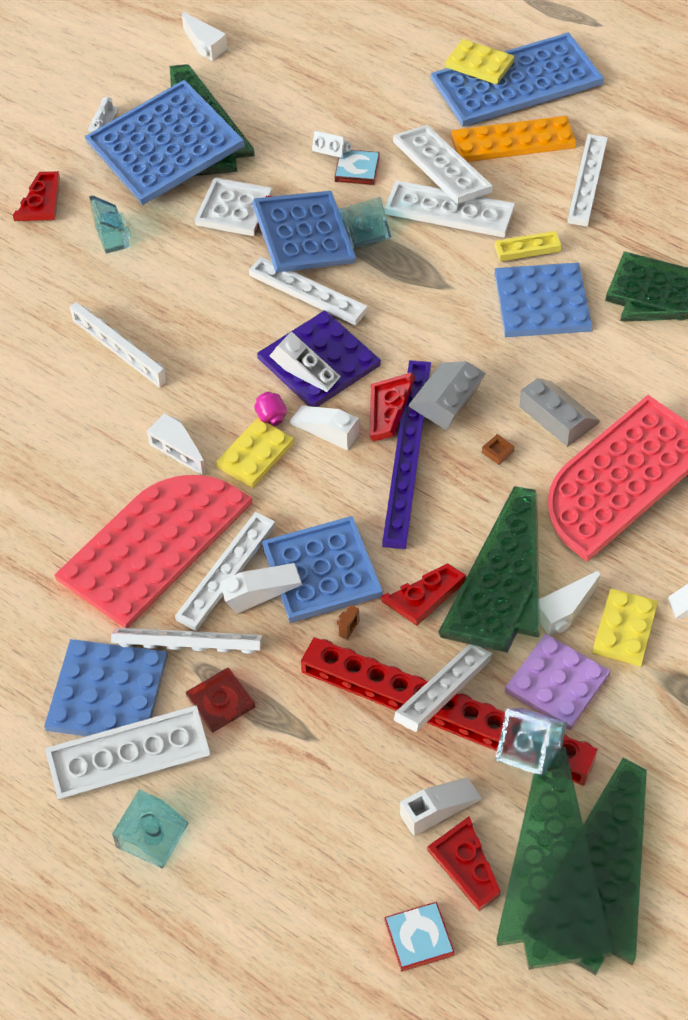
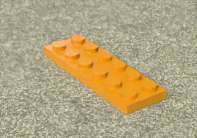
(513, 138)

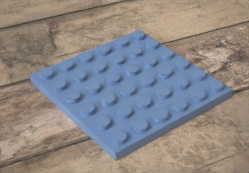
(164, 142)

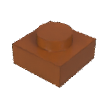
(498, 449)
(348, 621)

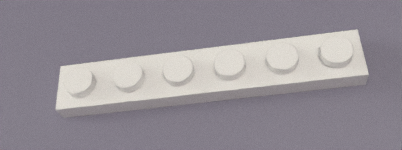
(587, 180)
(309, 291)
(115, 342)
(229, 564)
(177, 639)
(442, 687)

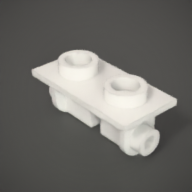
(104, 114)
(330, 144)

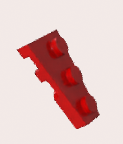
(41, 199)
(387, 405)
(424, 596)
(465, 863)

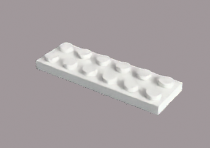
(442, 164)
(438, 208)
(127, 752)

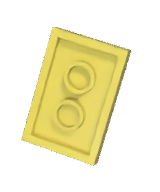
(479, 61)
(255, 452)
(625, 627)

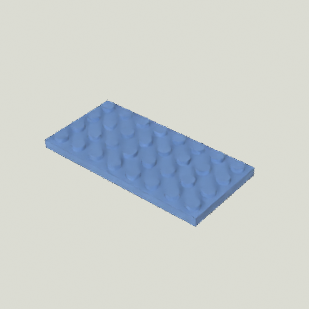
(538, 75)

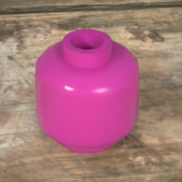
(270, 408)

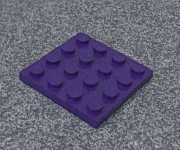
(335, 347)

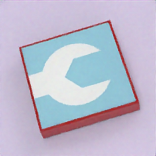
(419, 936)

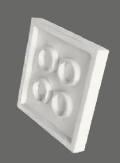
(230, 206)

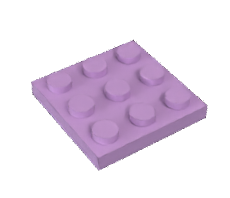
(557, 681)

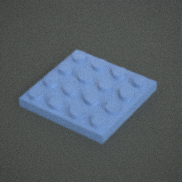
(303, 231)
(542, 300)
(330, 566)
(104, 687)

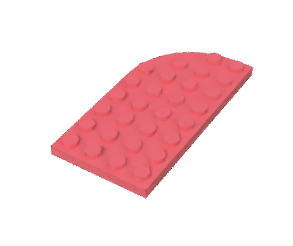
(618, 477)
(151, 544)

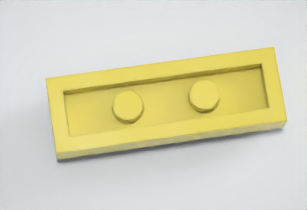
(528, 246)

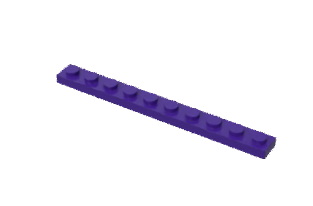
(405, 464)

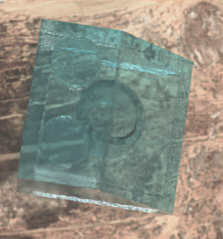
(365, 222)
(109, 225)
(530, 740)
(149, 829)

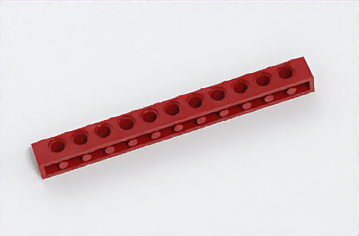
(453, 720)

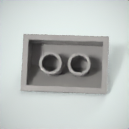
(447, 392)
(556, 411)

